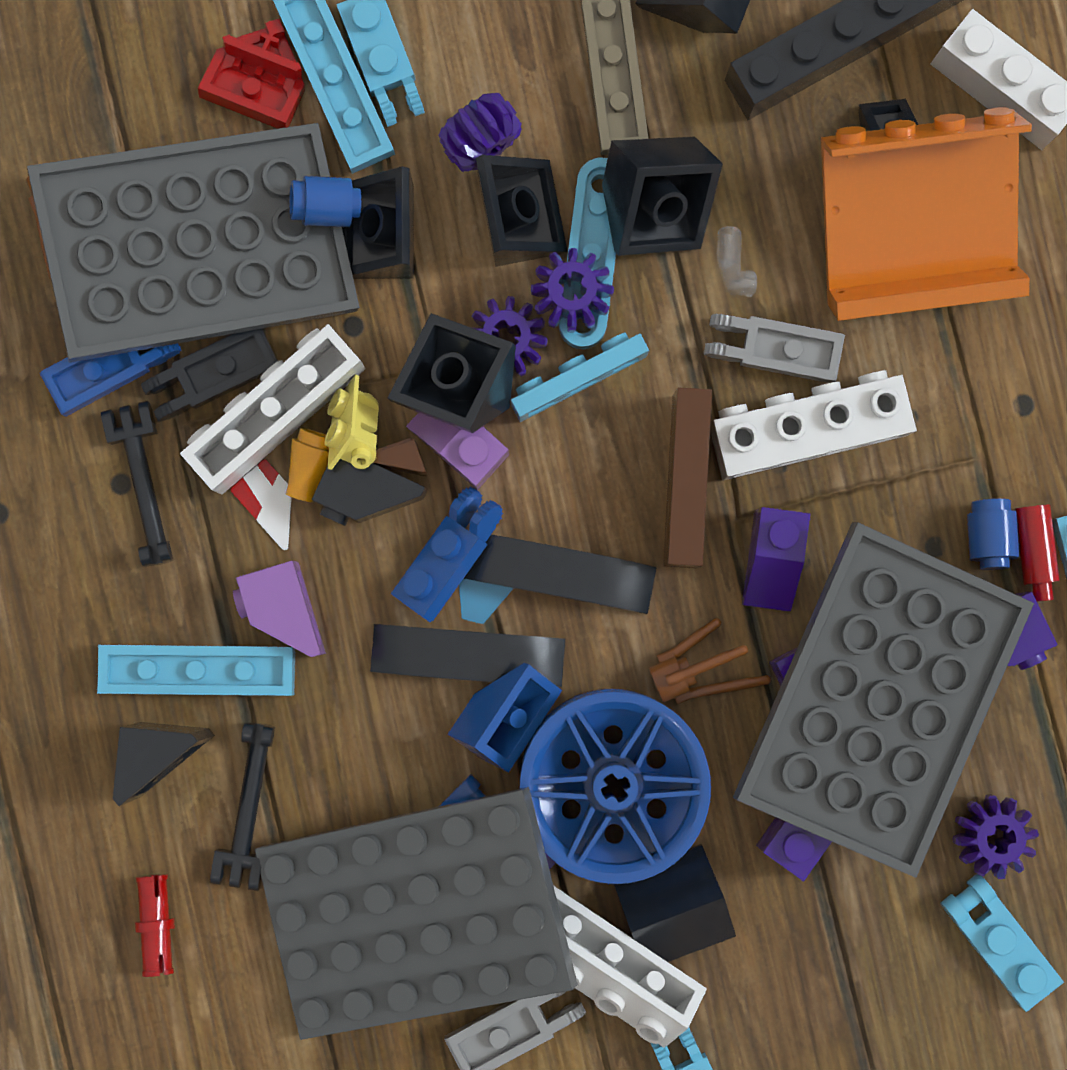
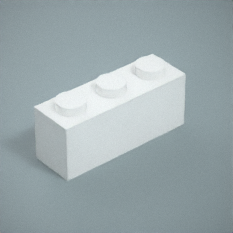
(1004, 75)

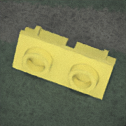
(352, 426)

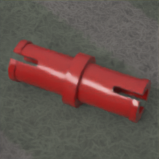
(154, 925)

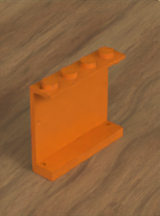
(922, 214)

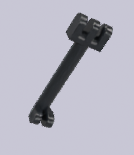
(131, 433)
(259, 737)

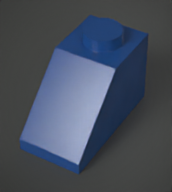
(505, 716)

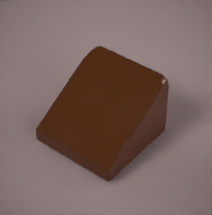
(401, 457)

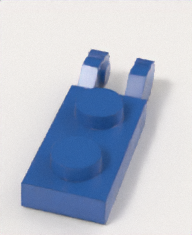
(85, 381)
(448, 554)

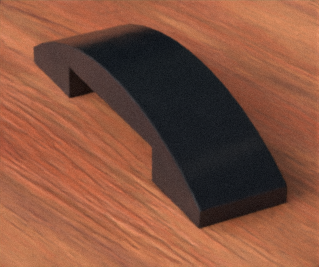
(565, 573)
(463, 653)

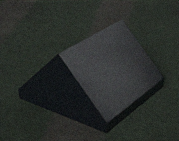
(520, 208)
(383, 236)
(456, 375)
(150, 753)
(678, 908)

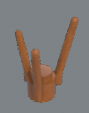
(676, 676)

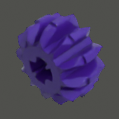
(480, 129)
(553, 291)
(514, 323)
(1007, 848)

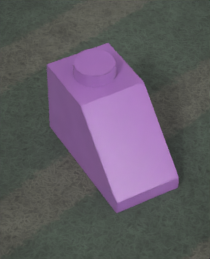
(469, 454)
(280, 606)

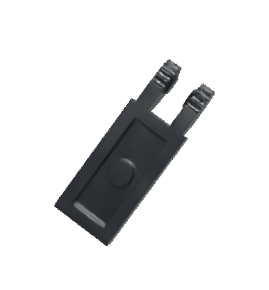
(213, 372)

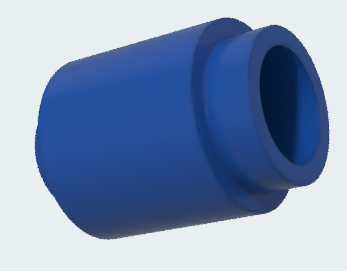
(324, 201)
(993, 533)

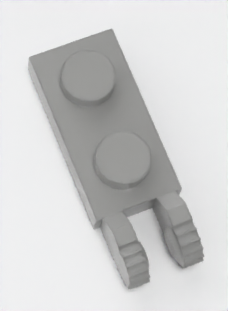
(779, 347)
(508, 1032)

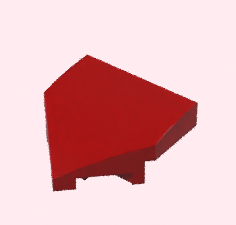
(256, 76)

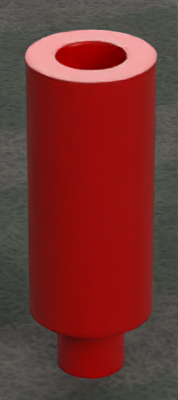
(1037, 550)

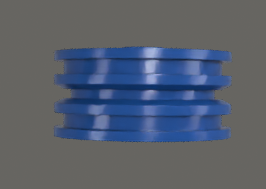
(647, 842)

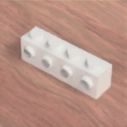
(272, 410)
(811, 426)
(627, 976)

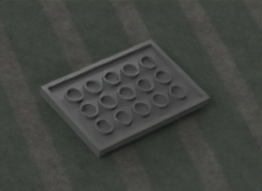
(187, 242)
(883, 699)
(416, 915)

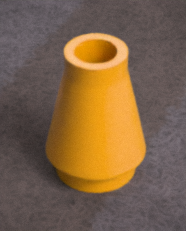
(307, 464)

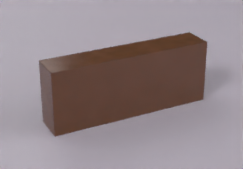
(687, 478)

